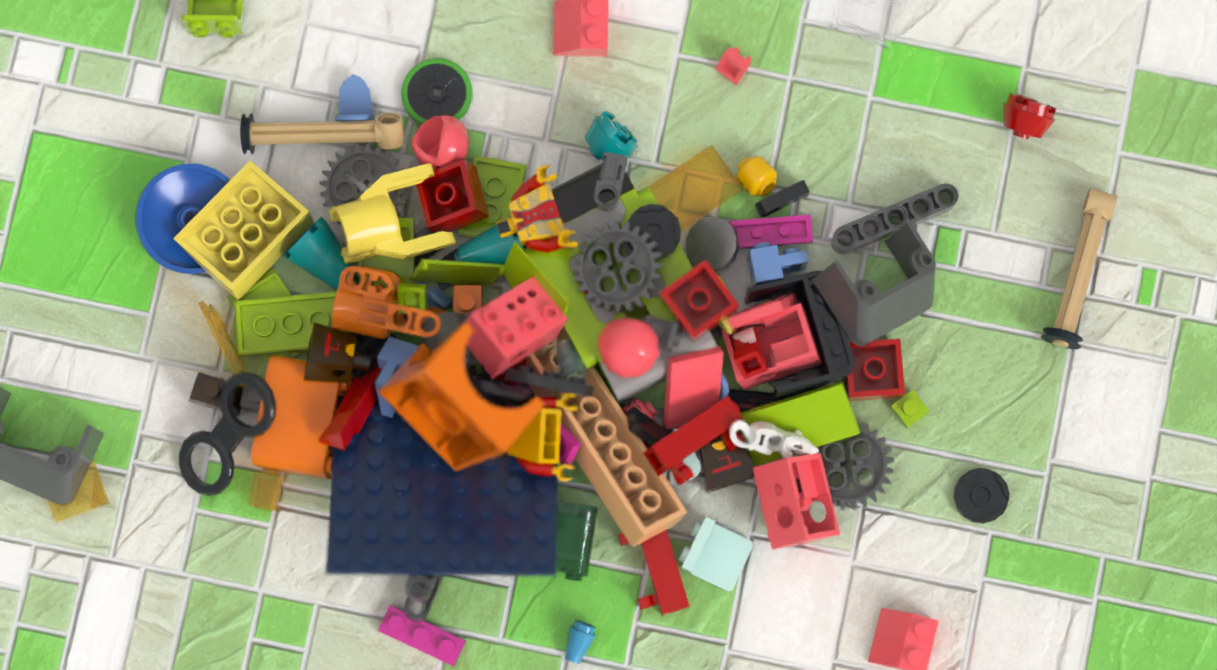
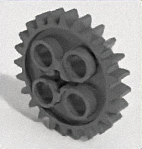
(378, 166)
(594, 275)
(873, 461)

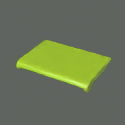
(521, 267)
(457, 272)

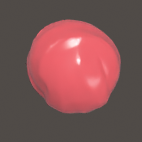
(440, 141)
(628, 347)

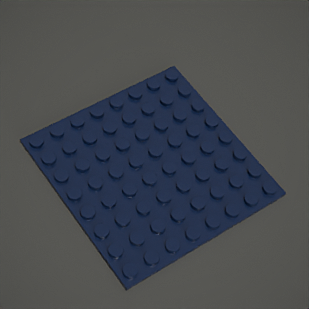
(411, 514)

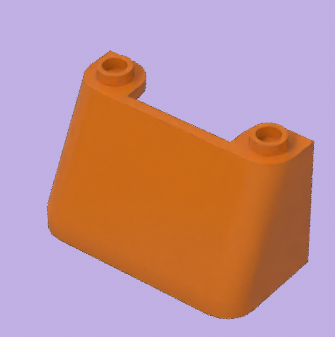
(301, 417)

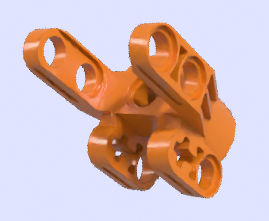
(374, 309)

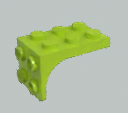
(214, 17)

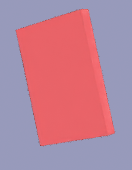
(762, 309)
(692, 385)

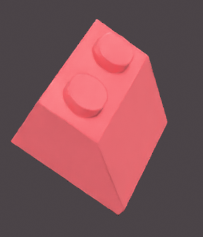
(581, 28)
(903, 640)

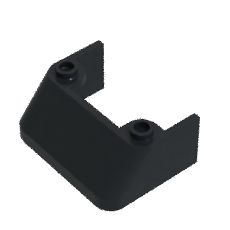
(829, 334)

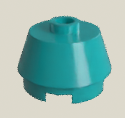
(609, 137)

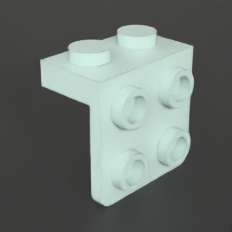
(716, 554)

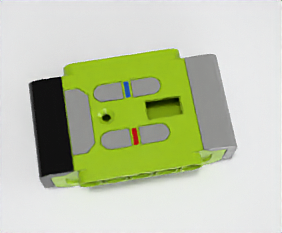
(586, 322)

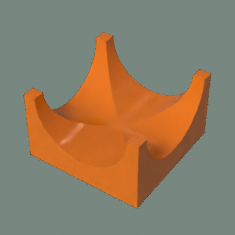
(446, 410)

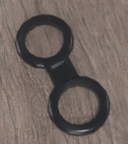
(227, 433)

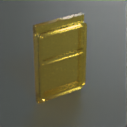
(696, 187)
(222, 338)

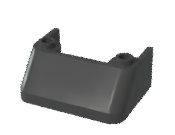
(865, 311)
(59, 476)

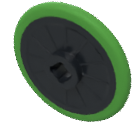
(437, 75)

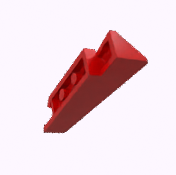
(352, 410)

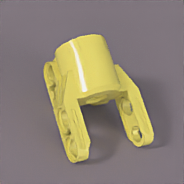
(373, 224)

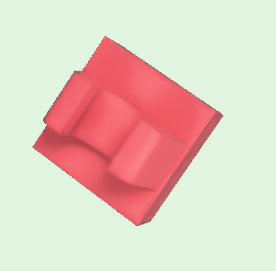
(733, 65)

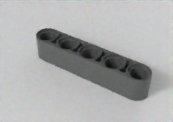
(903, 209)

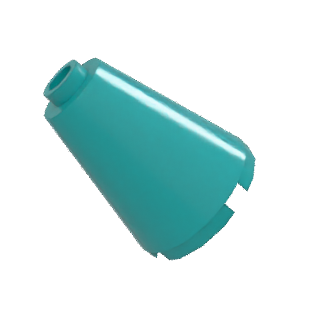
(487, 247)
(319, 254)

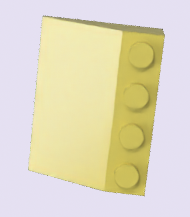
(244, 230)

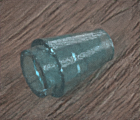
(569, 361)

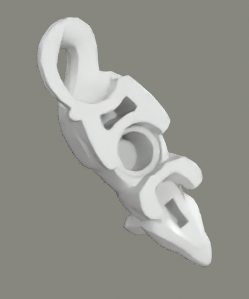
(767, 438)

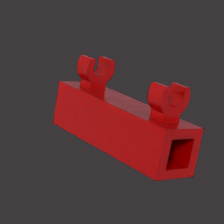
(691, 437)
(664, 575)

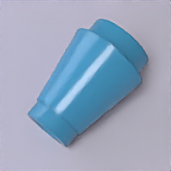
(579, 640)

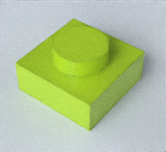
(412, 295)
(909, 408)

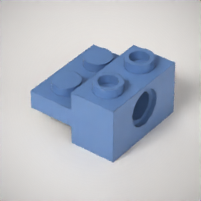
(768, 266)
(390, 359)

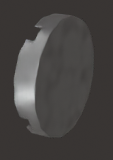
(712, 241)

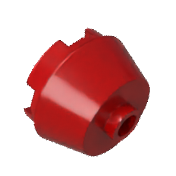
(1027, 116)

